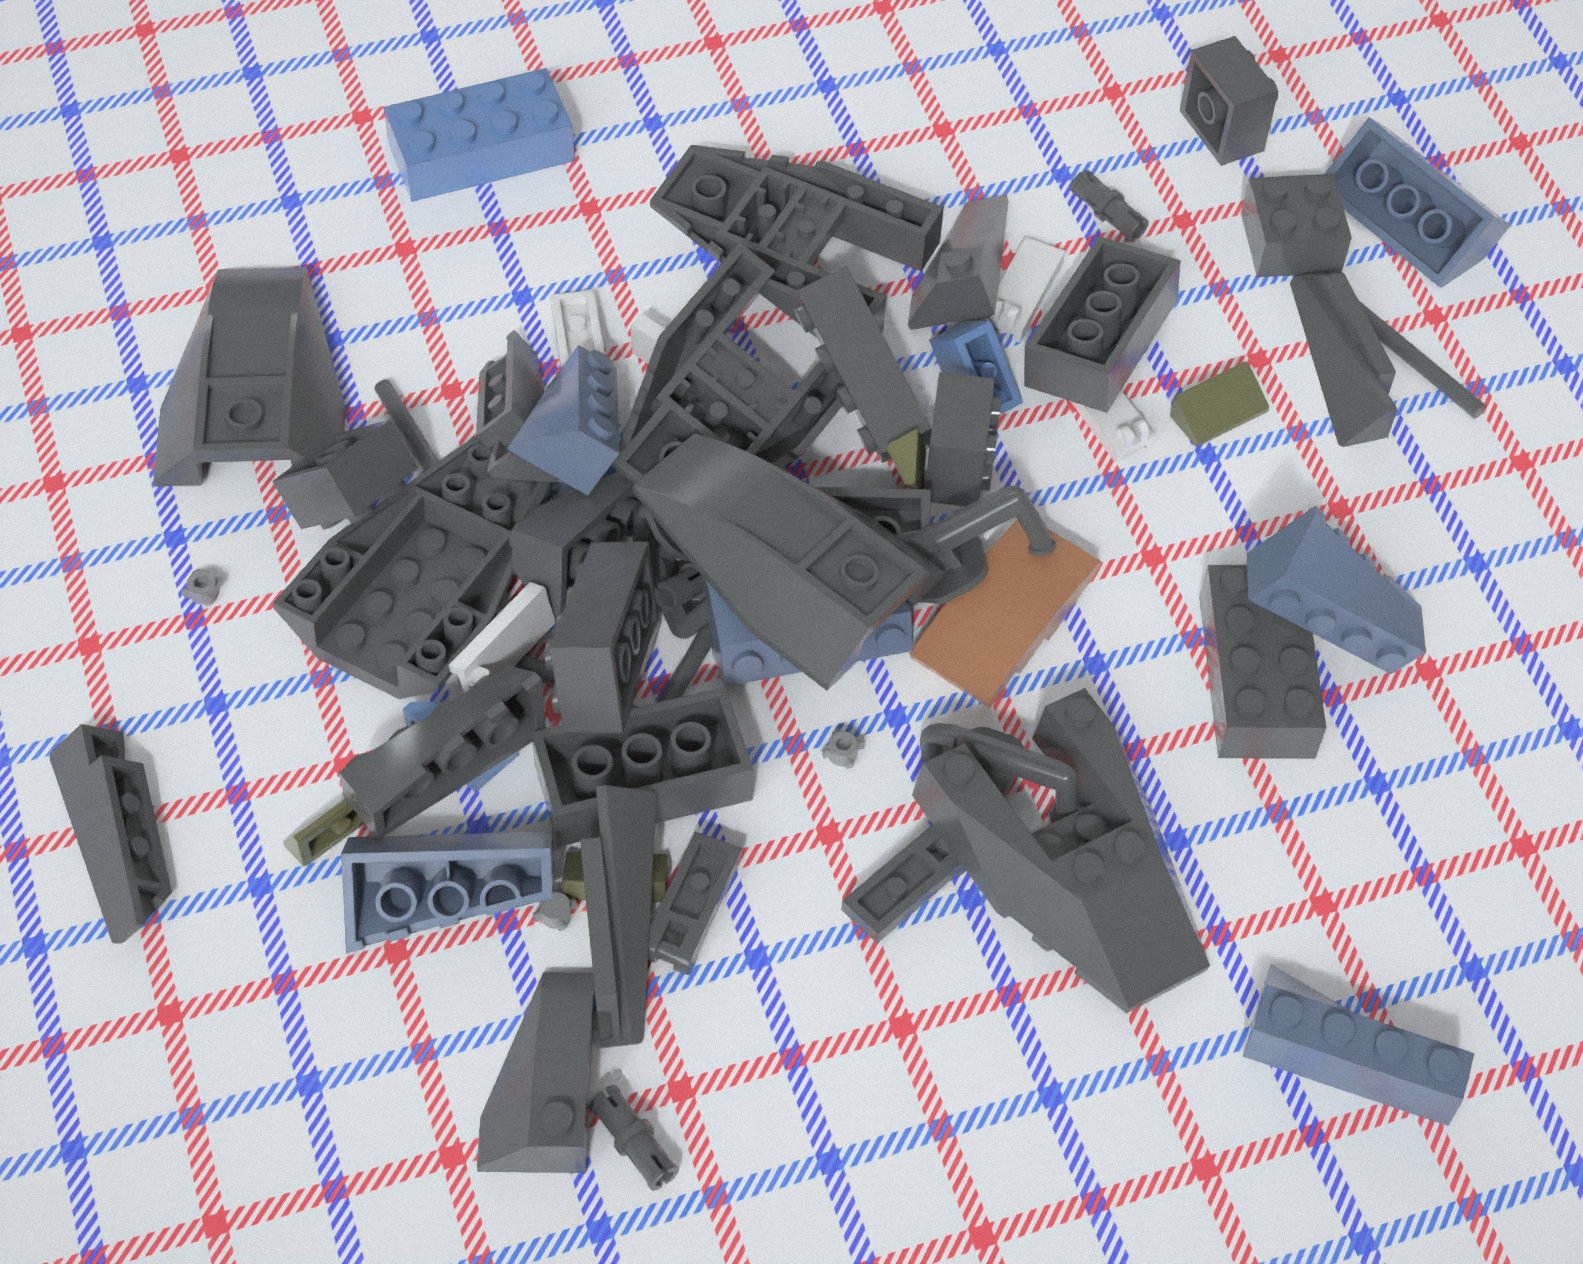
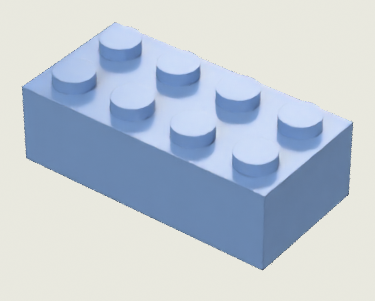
(479, 134)

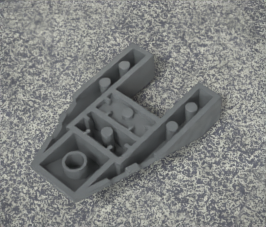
(791, 214)
(718, 390)
(1084, 885)

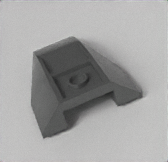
(250, 378)
(784, 553)
(414, 576)

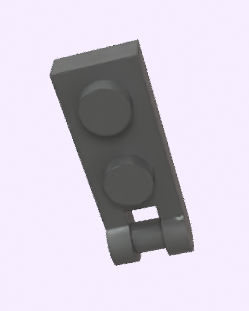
(902, 885)
(692, 900)

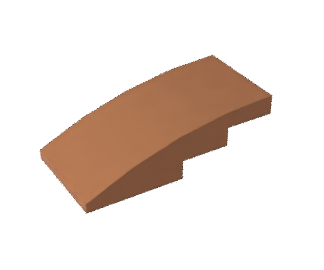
(1005, 618)

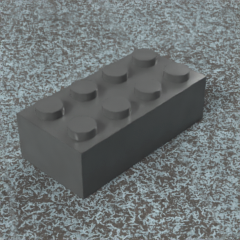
(1101, 324)
(603, 638)
(1258, 674)
(676, 748)

